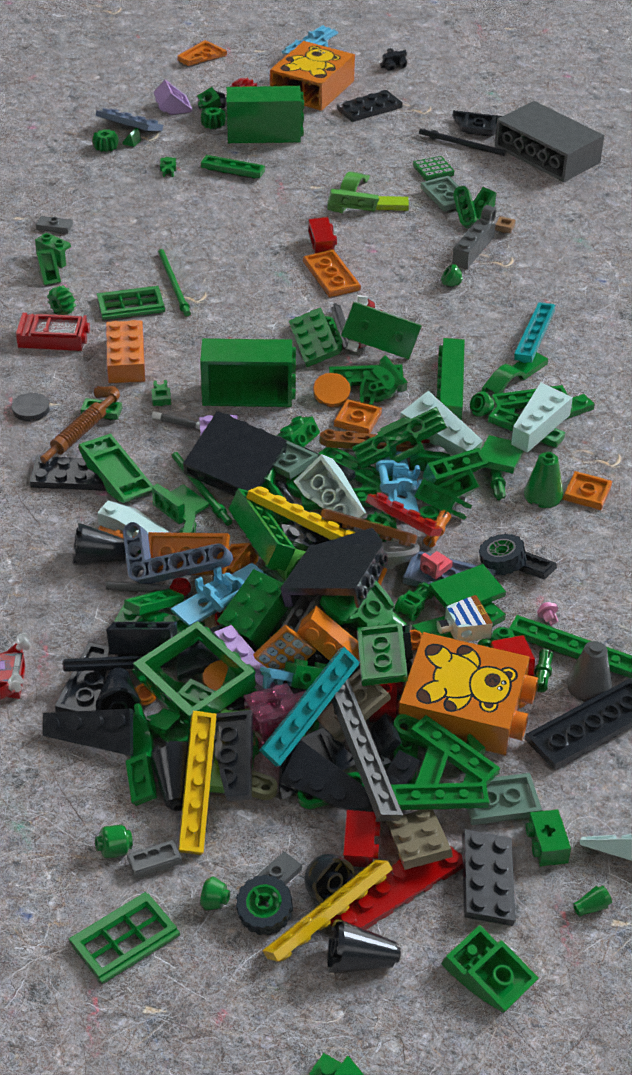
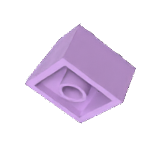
(171, 99)

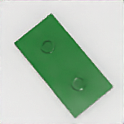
(381, 330)

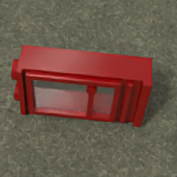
(52, 332)

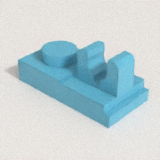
(276, 676)

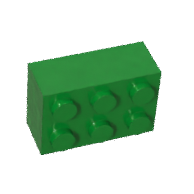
(255, 608)

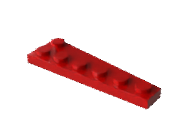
(398, 889)

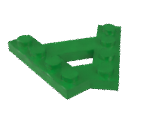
(505, 417)
(367, 476)
(444, 747)

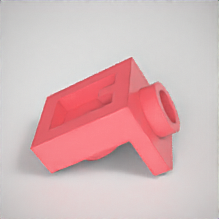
(435, 564)

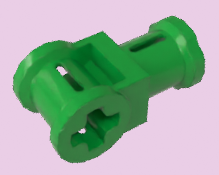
(413, 602)

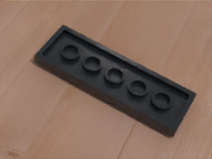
(584, 726)

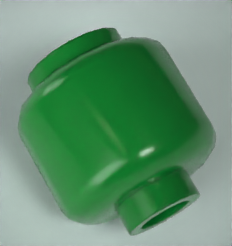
(113, 841)

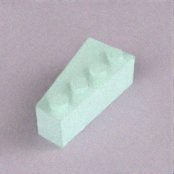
(540, 417)
(456, 437)

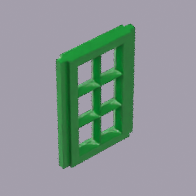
(132, 311)
(136, 954)

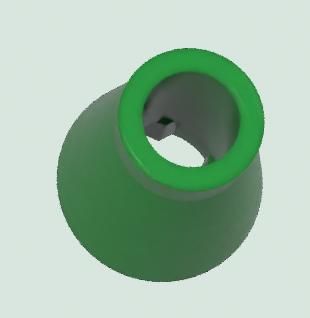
(593, 901)

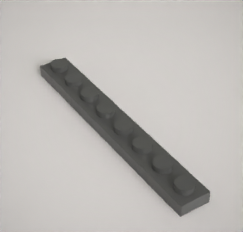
(365, 755)

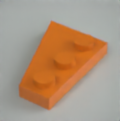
(200, 53)

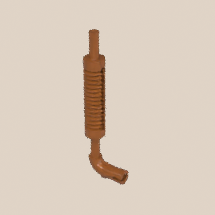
(83, 423)

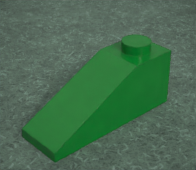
(449, 467)

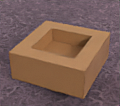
(505, 225)

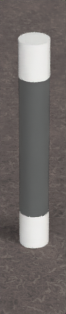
(176, 420)

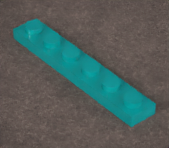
(534, 332)
(309, 707)

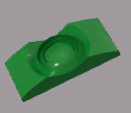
(115, 468)

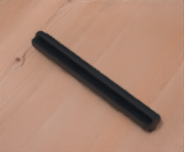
(103, 663)

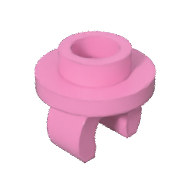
(547, 611)

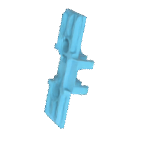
(318, 36)
(402, 483)
(216, 593)

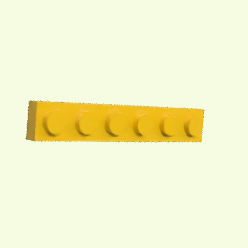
(297, 513)
(197, 783)
(320, 916)

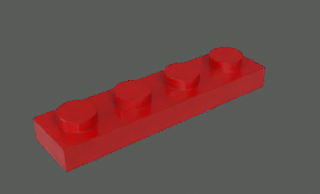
(409, 516)

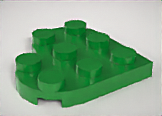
(374, 611)

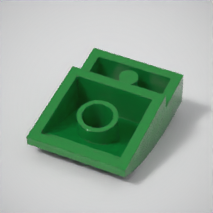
(489, 969)

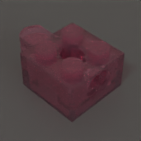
(270, 708)

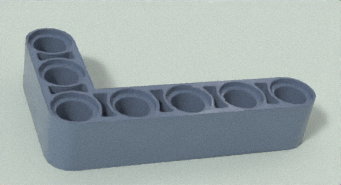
(170, 561)

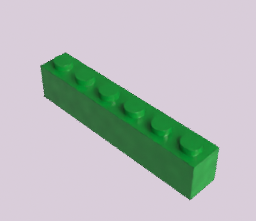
(451, 375)
(262, 531)

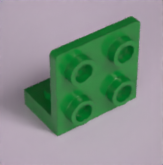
(177, 501)

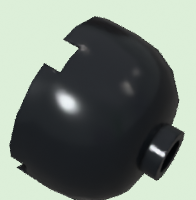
(327, 875)

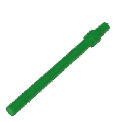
(218, 509)

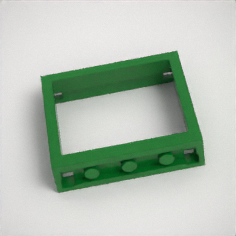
(215, 702)

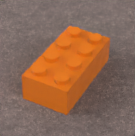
(125, 351)

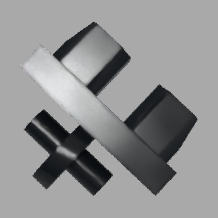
(394, 58)

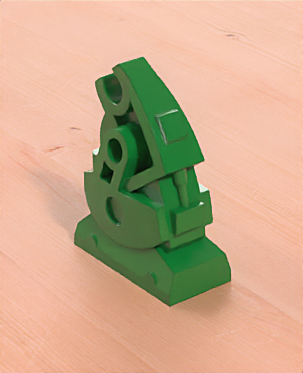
(382, 382)

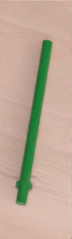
(184, 306)

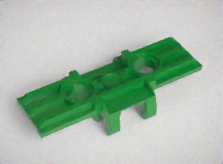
(397, 433)

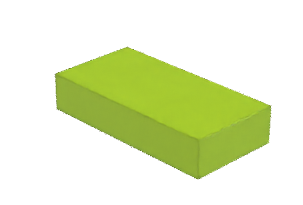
(395, 203)

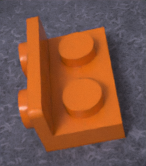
(242, 556)

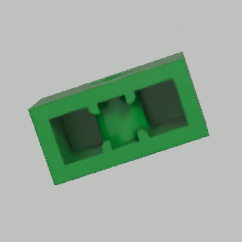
(548, 838)

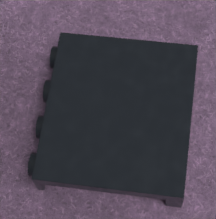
(233, 455)
(335, 572)

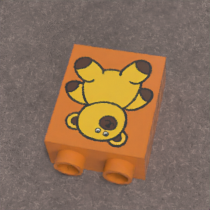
(317, 70)
(470, 690)

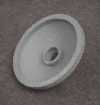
(399, 553)

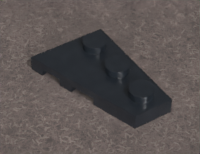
(302, 537)

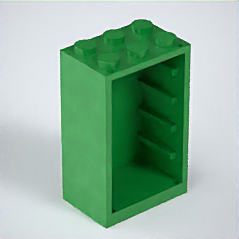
(265, 114)
(248, 372)

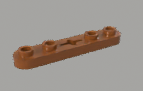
(348, 439)
(386, 533)

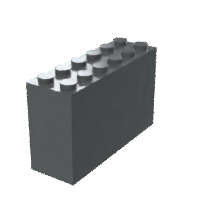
(549, 141)

